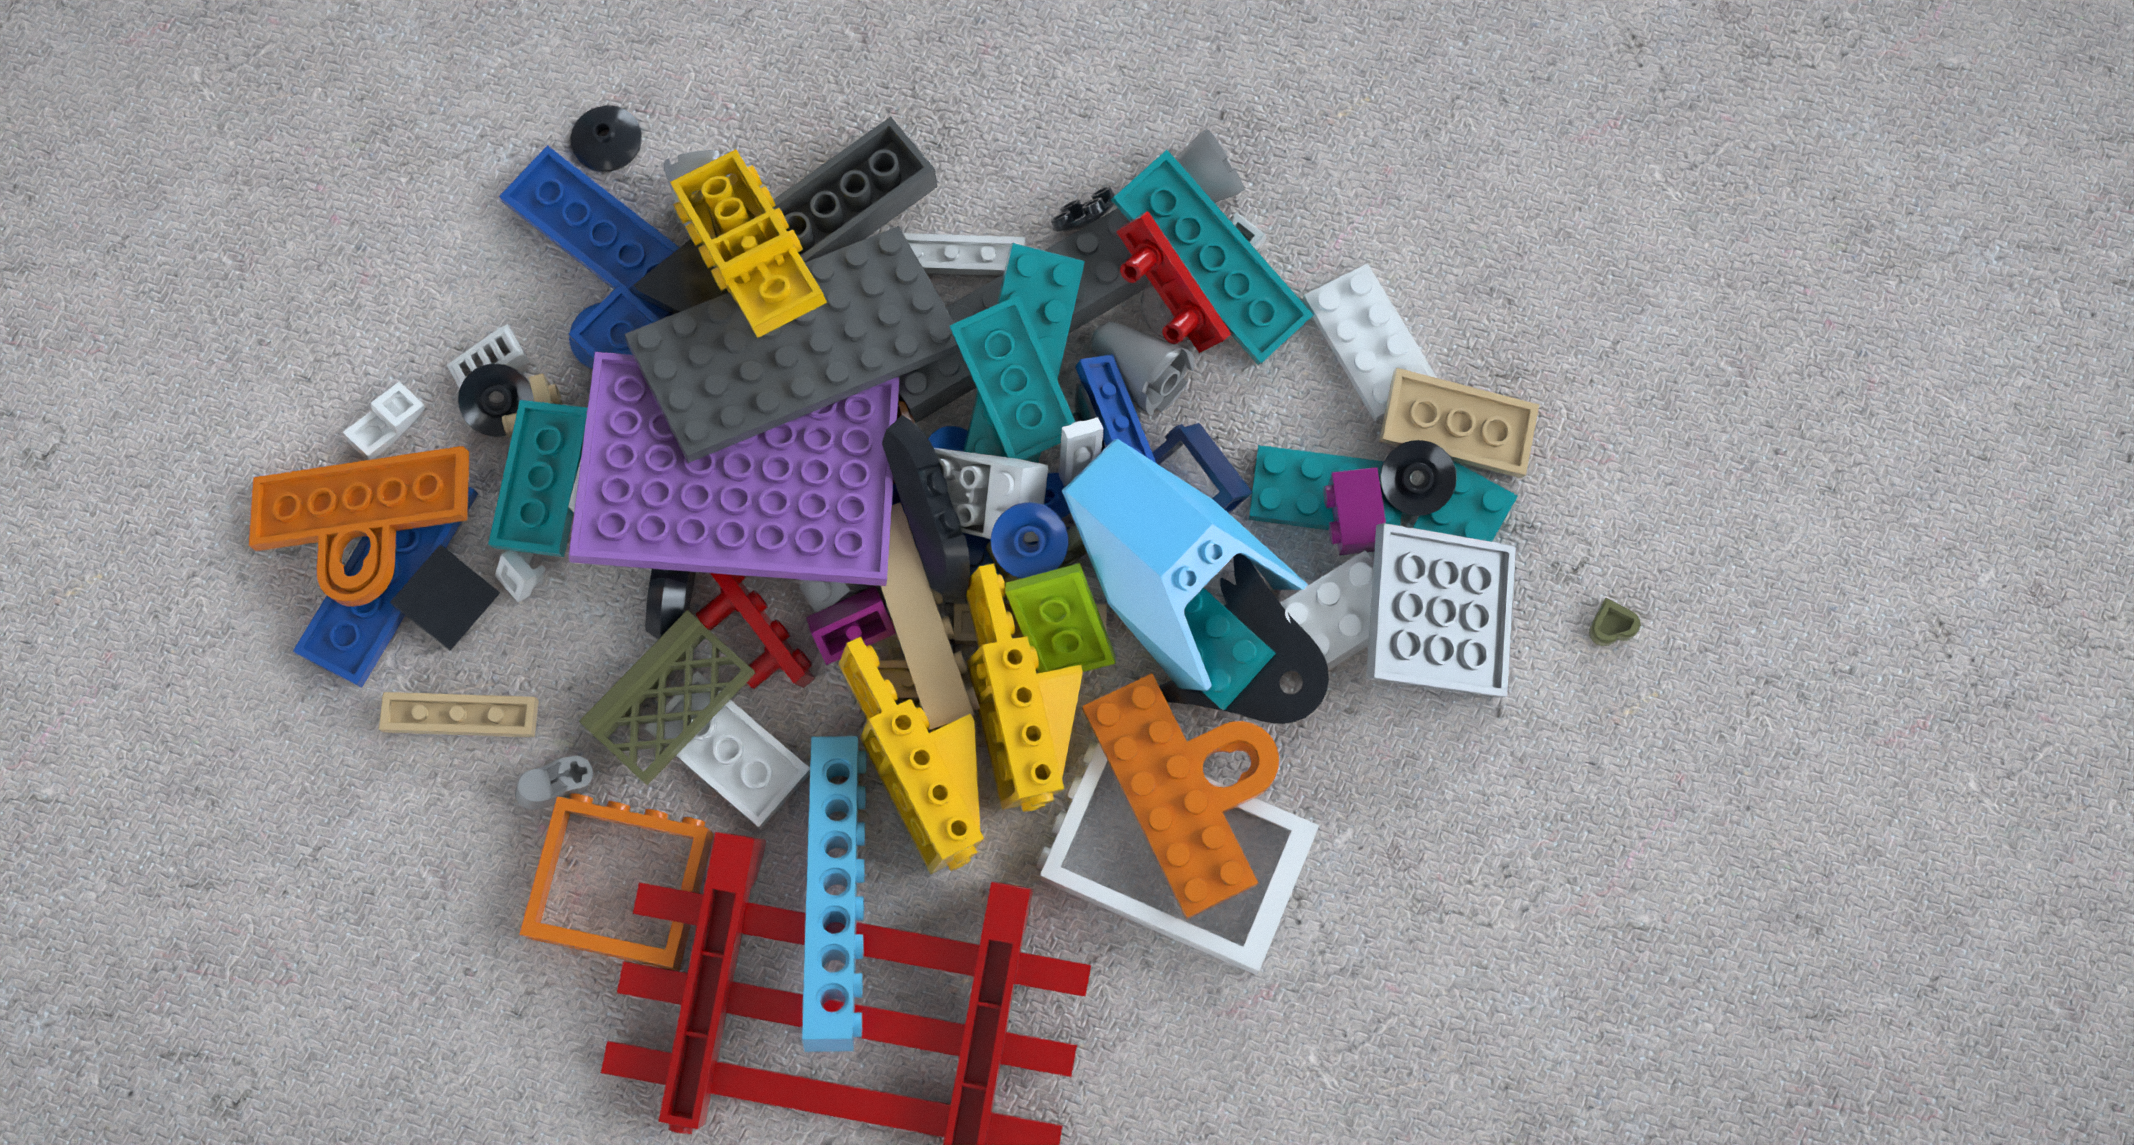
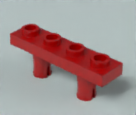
(1174, 283)
(773, 634)

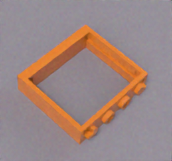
(619, 813)

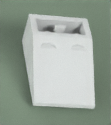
(988, 485)

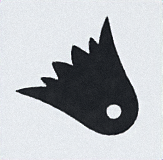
(1294, 649)

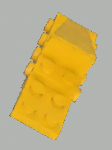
(746, 242)
(1021, 712)
(924, 772)

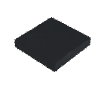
(445, 597)

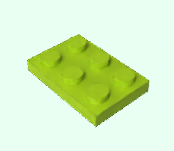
(1061, 619)

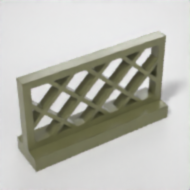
(641, 683)

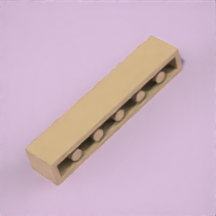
(923, 632)

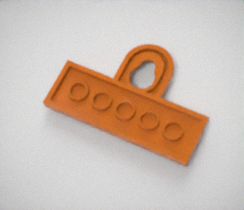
(356, 501)
(1172, 796)

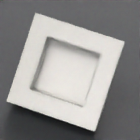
(517, 575)

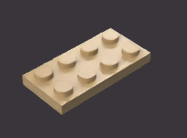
(1461, 419)

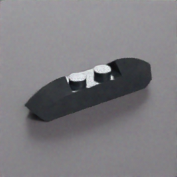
(928, 507)
(667, 599)

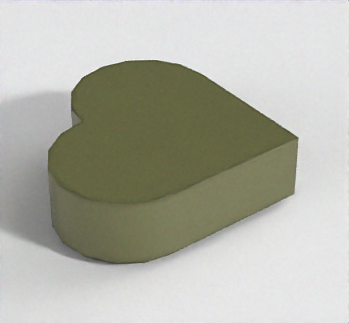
(1613, 623)

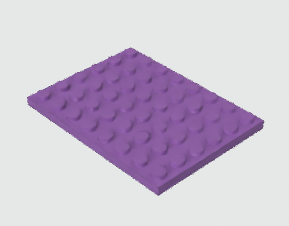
(777, 505)

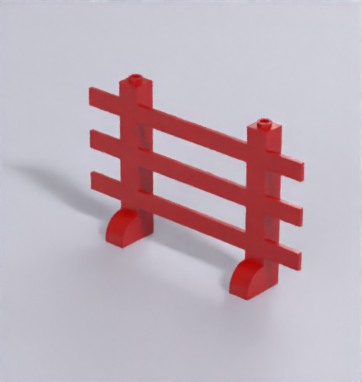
(710, 994)

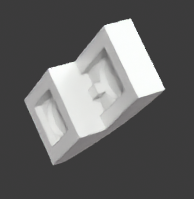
(388, 420)

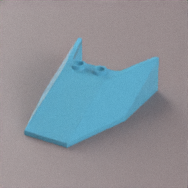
(1157, 548)

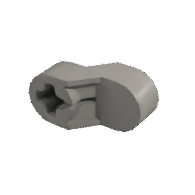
(560, 778)

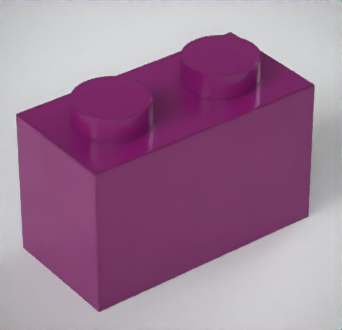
(1355, 508)
(850, 619)

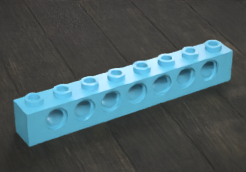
(823, 1029)

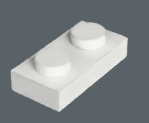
(1079, 447)

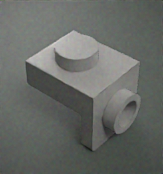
(829, 593)

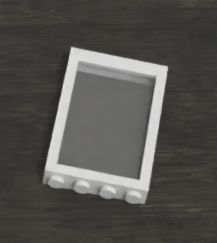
(1109, 863)

